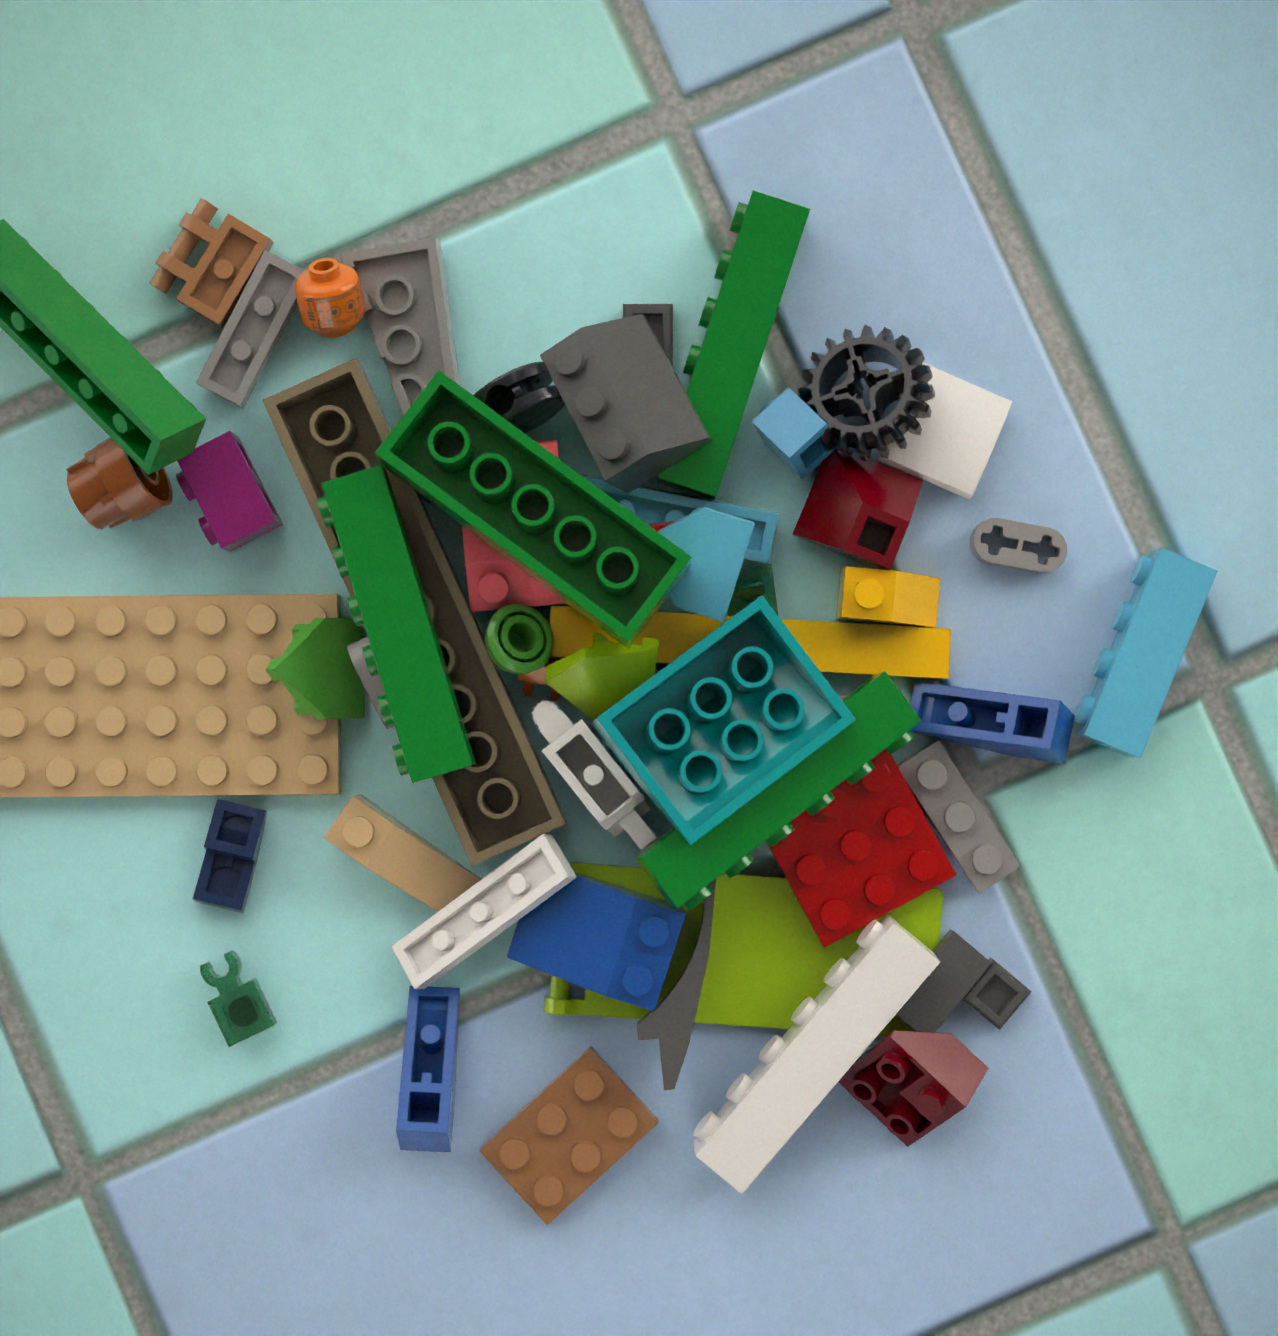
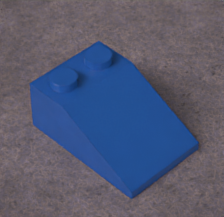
(601, 939)

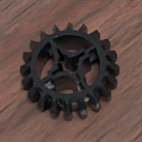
(883, 389)

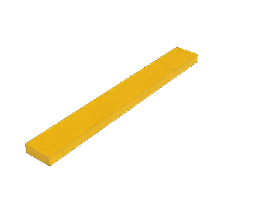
(830, 645)

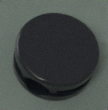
(523, 396)

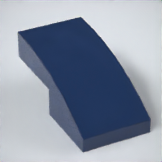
(230, 856)

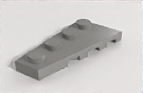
(408, 313)

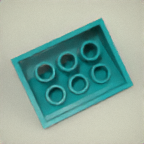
(724, 720)

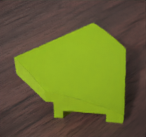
(602, 674)

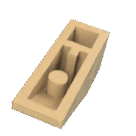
(398, 854)

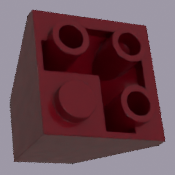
(859, 509)
(915, 1081)

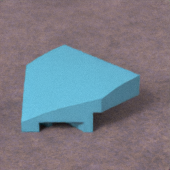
(717, 552)

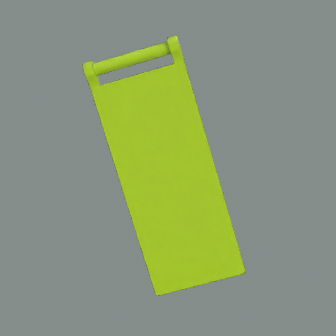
(759, 953)

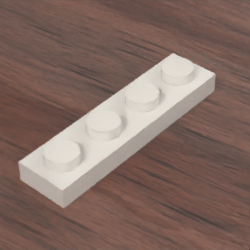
(484, 911)

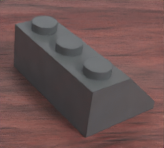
(625, 400)

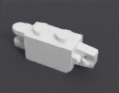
(593, 774)

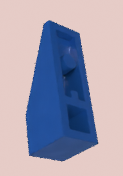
(994, 721)
(429, 1070)

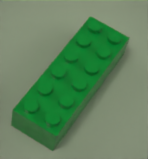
(533, 509)

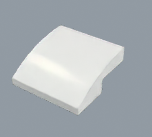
(956, 436)

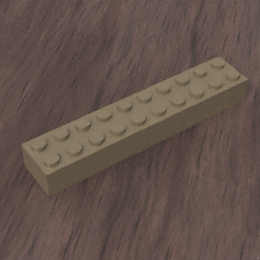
(505, 798)

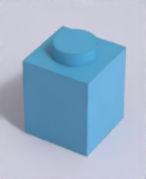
(792, 432)

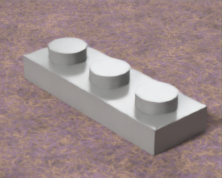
(252, 330)
(958, 816)

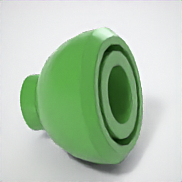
(518, 639)

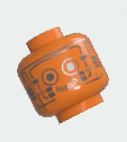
(329, 298)

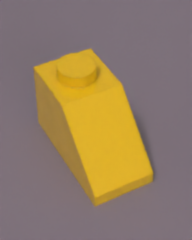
(887, 597)

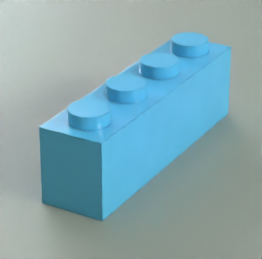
(1144, 652)

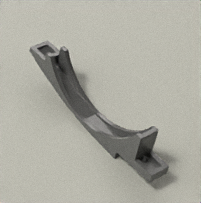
(676, 1013)

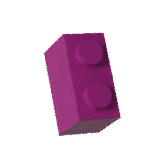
(227, 493)

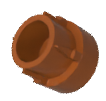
(114, 488)

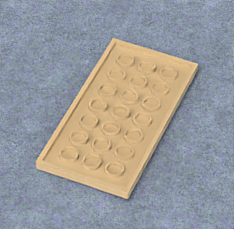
(158, 698)

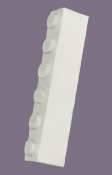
(813, 1053)

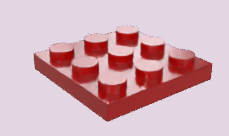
(861, 853)

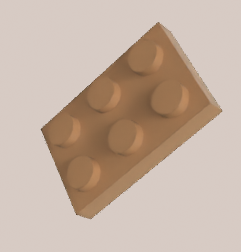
(568, 1135)

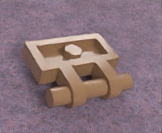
(223, 269)

